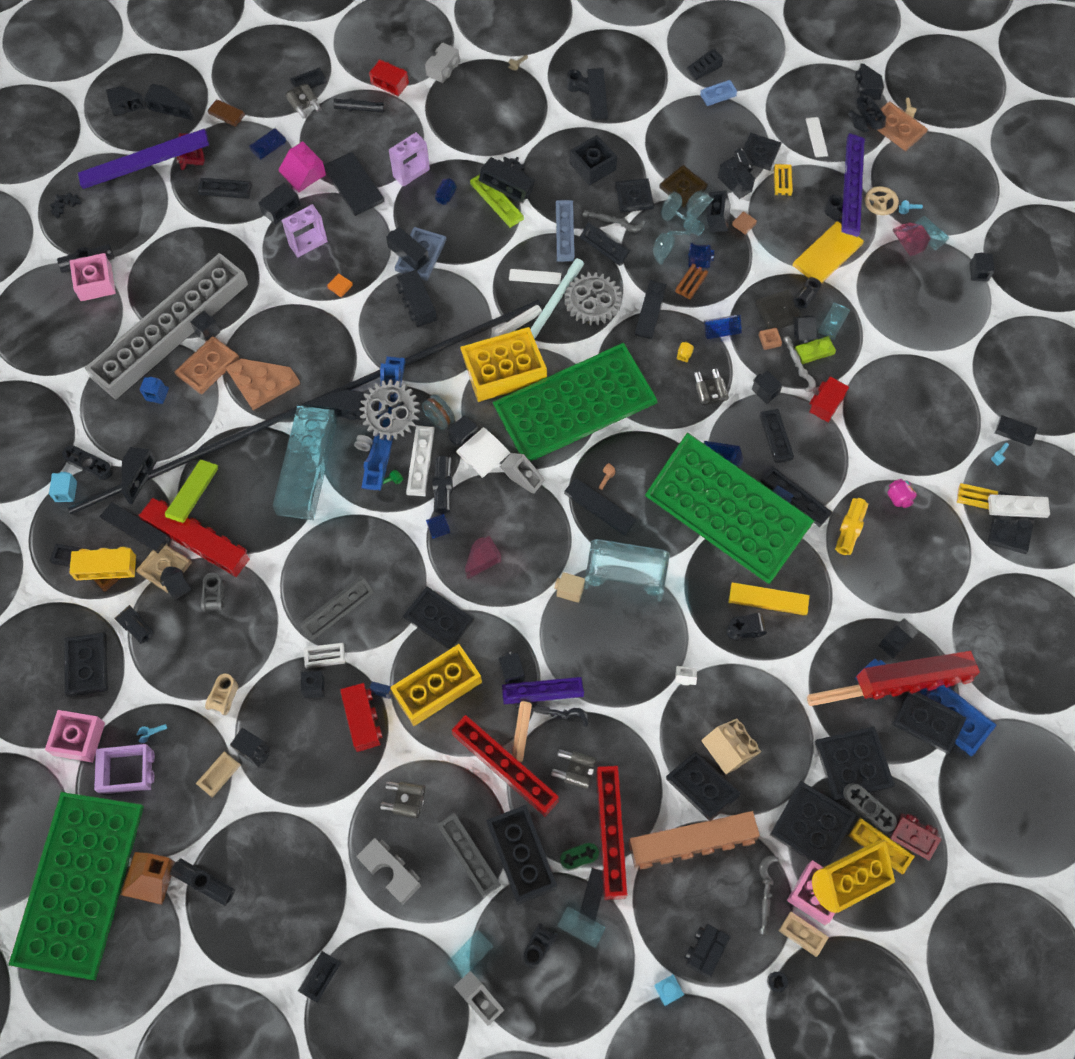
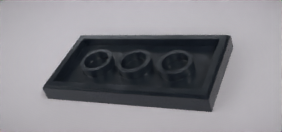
(353, 183)

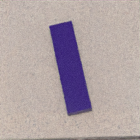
(542, 690)

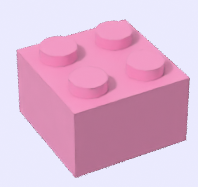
(92, 277)
(75, 736)

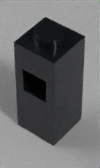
(407, 248)

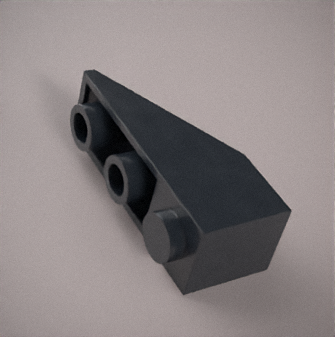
(344, 403)

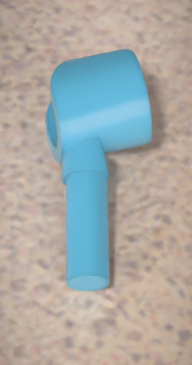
(905, 206)
(998, 458)
(147, 732)

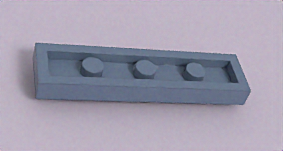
(564, 230)

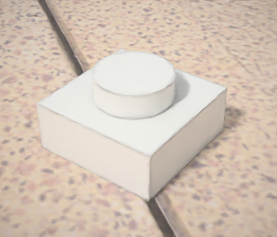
(686, 675)

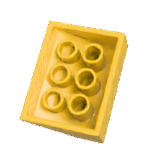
(503, 364)

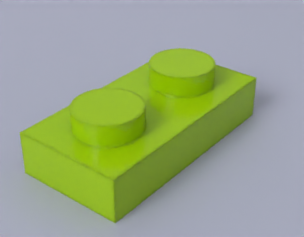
(815, 350)

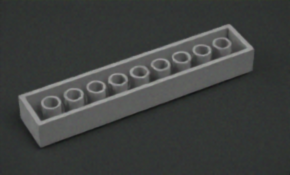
(165, 326)

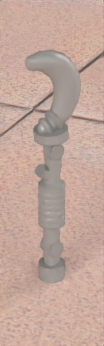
(802, 372)

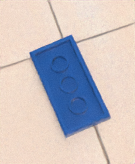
(976, 727)

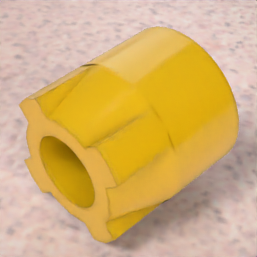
(685, 351)

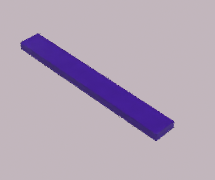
(143, 158)
(853, 185)

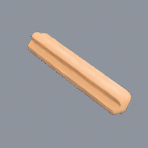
(834, 695)
(521, 730)

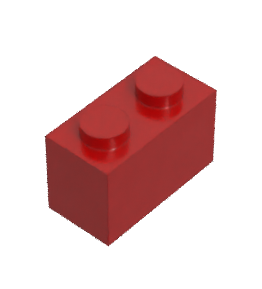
(389, 77)
(828, 399)

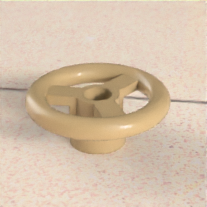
(880, 203)

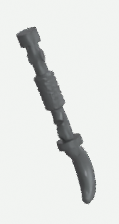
(624, 223)
(765, 910)

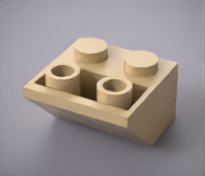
(731, 745)

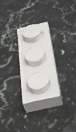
(1019, 506)

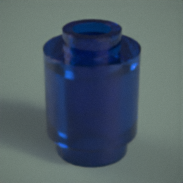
(445, 191)

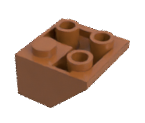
(148, 877)

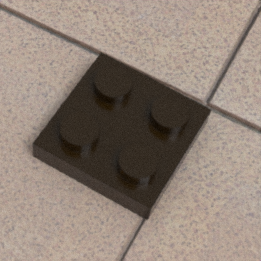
(684, 183)

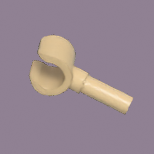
(910, 110)

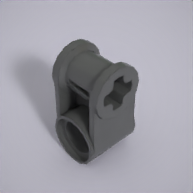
(212, 597)

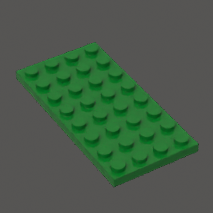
(574, 402)
(729, 508)
(77, 886)

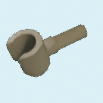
(514, 64)

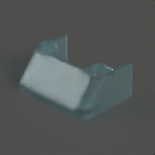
(627, 565)

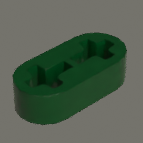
(578, 851)

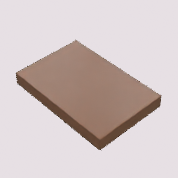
(901, 127)
(206, 365)

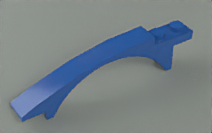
(377, 461)

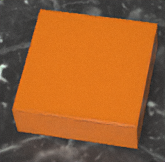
(339, 285)

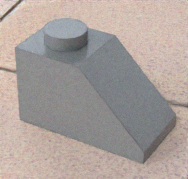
(522, 472)
(479, 998)

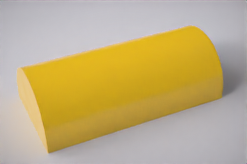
(853, 877)

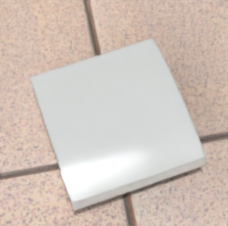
(483, 452)

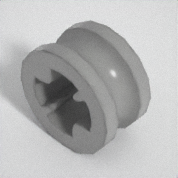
(363, 443)

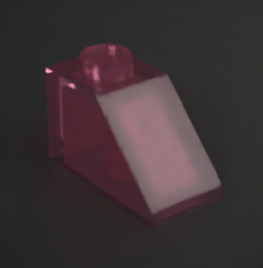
(912, 237)
(482, 556)

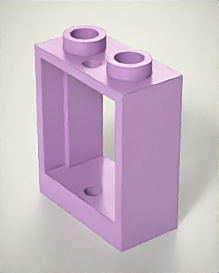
(414, 168)
(316, 235)
(102, 768)

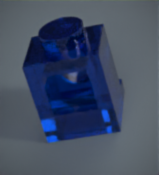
(700, 255)

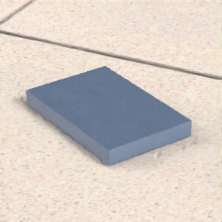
(430, 241)

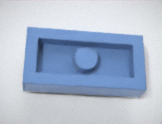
(718, 92)

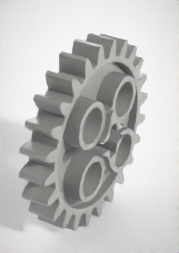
(593, 298)
(397, 425)

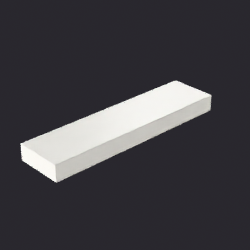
(420, 460)

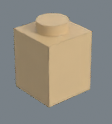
(570, 587)

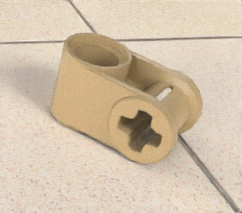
(222, 696)

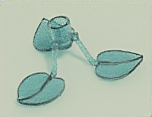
(695, 206)

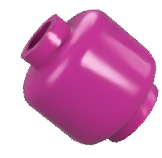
(902, 493)

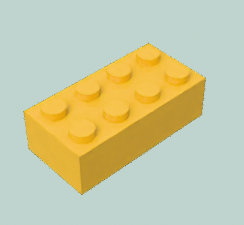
(436, 685)

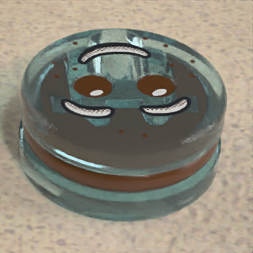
(438, 412)

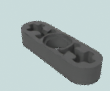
(878, 806)

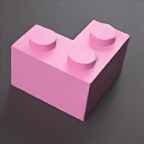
(805, 899)

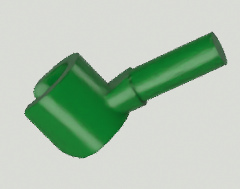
(394, 476)

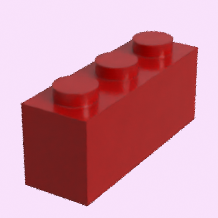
(361, 717)

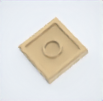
(156, 562)

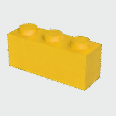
(102, 563)

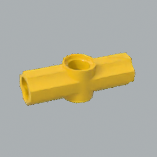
(851, 526)

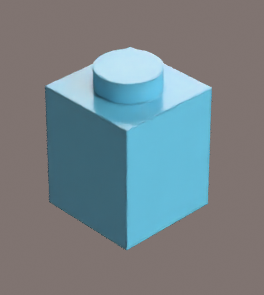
(63, 487)

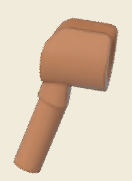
(609, 470)

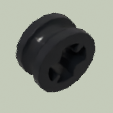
(770, 983)

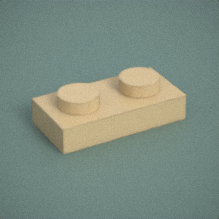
(803, 934)

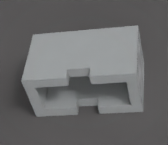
(442, 64)

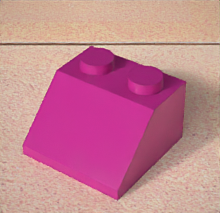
(302, 167)

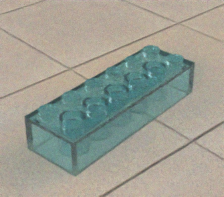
(305, 463)

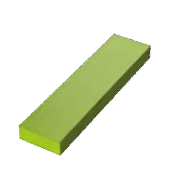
(498, 202)
(191, 491)

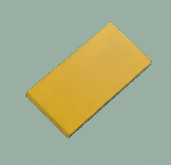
(827, 253)

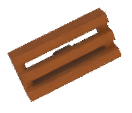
(698, 271)

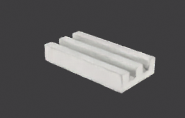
(328, 662)

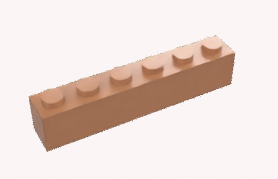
(694, 839)

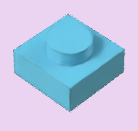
(668, 990)

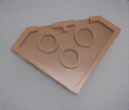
(261, 381)

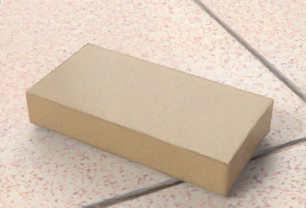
(218, 774)

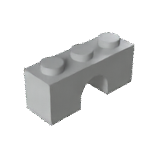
(376, 856)

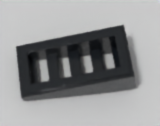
(712, 57)

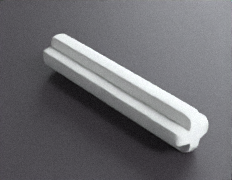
(519, 320)

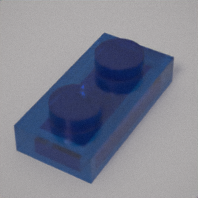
(267, 143)
(722, 326)

